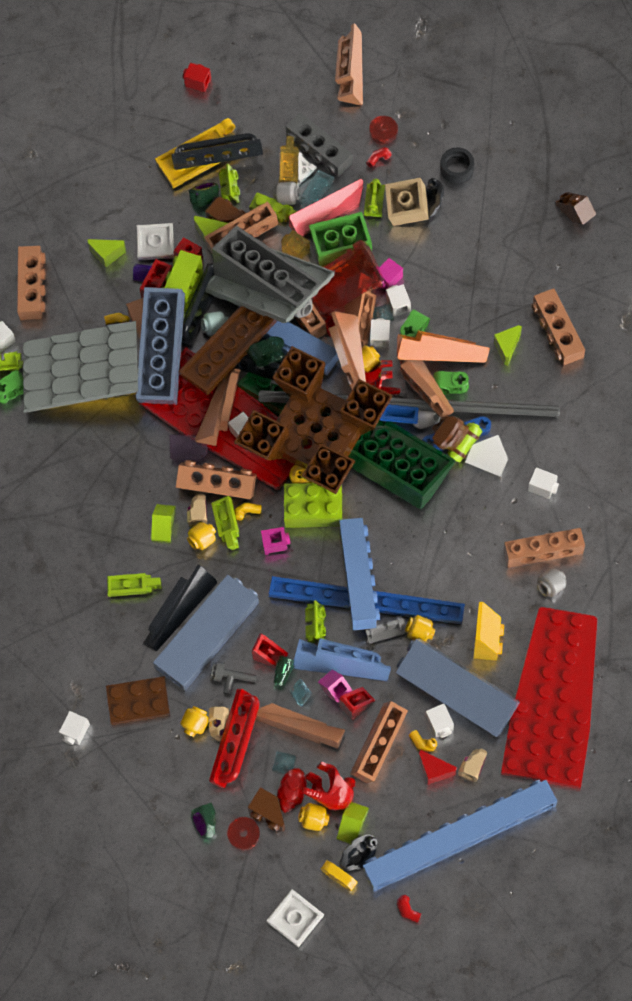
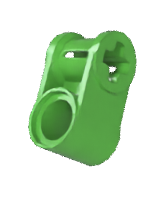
(414, 322)
(450, 381)
(11, 386)

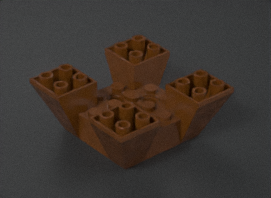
(325, 461)

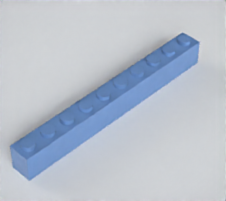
(459, 835)

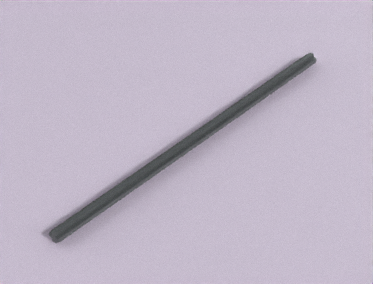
(458, 406)

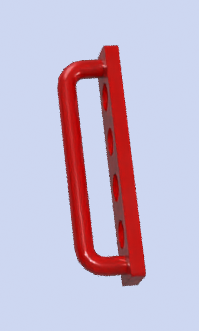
(243, 699)

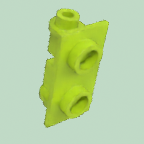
(229, 178)
(374, 199)
(11, 361)
(315, 613)

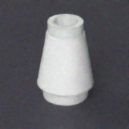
(426, 419)

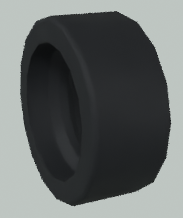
(459, 177)

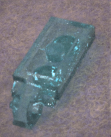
(316, 189)

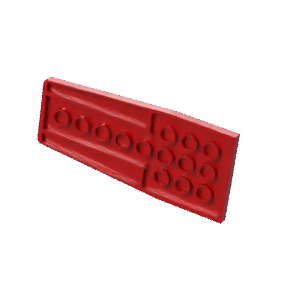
(189, 414)
(555, 697)

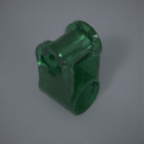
(266, 353)

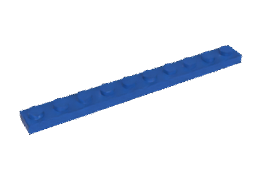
(387, 602)

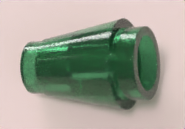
(283, 669)

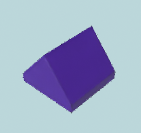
(140, 272)

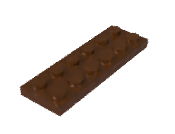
(225, 349)

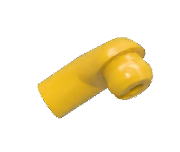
(116, 317)
(246, 507)
(423, 744)

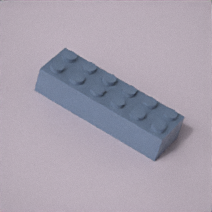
(160, 345)

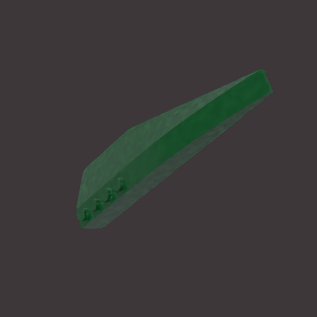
(383, 454)

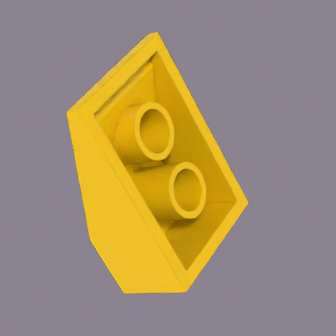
(487, 634)

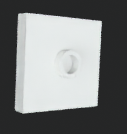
(155, 241)
(295, 918)

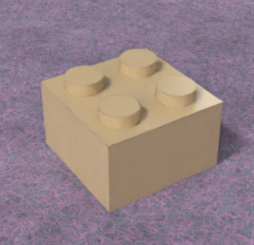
(406, 201)

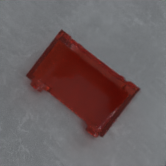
(353, 276)

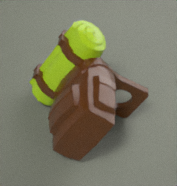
(456, 436)

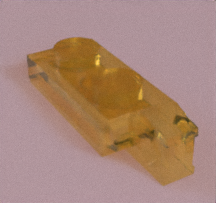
(289, 162)

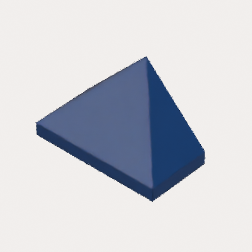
(400, 414)

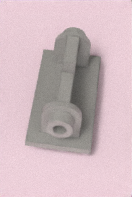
(386, 629)

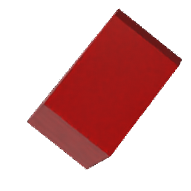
(267, 651)
(355, 702)
(435, 768)

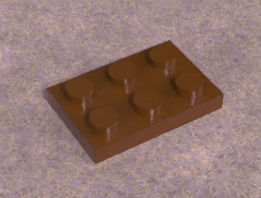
(137, 700)

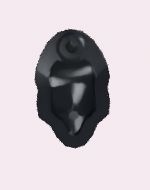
(434, 195)
(358, 852)

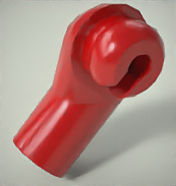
(376, 155)
(405, 909)

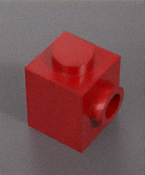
(196, 77)
(188, 246)

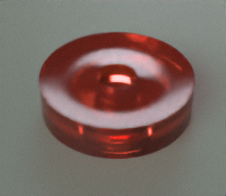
(380, 136)
(239, 825)

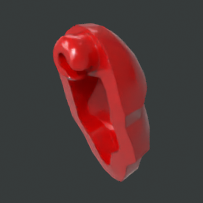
(291, 789)

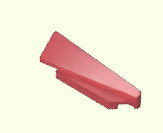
(328, 208)

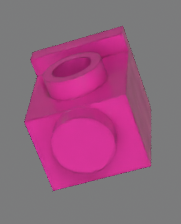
(272, 535)

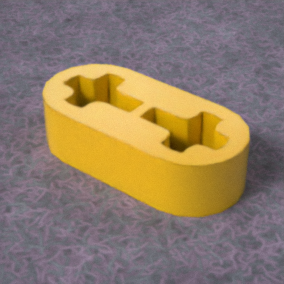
(338, 875)

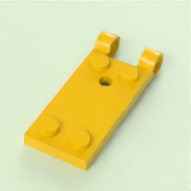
(180, 176)

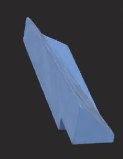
(341, 658)

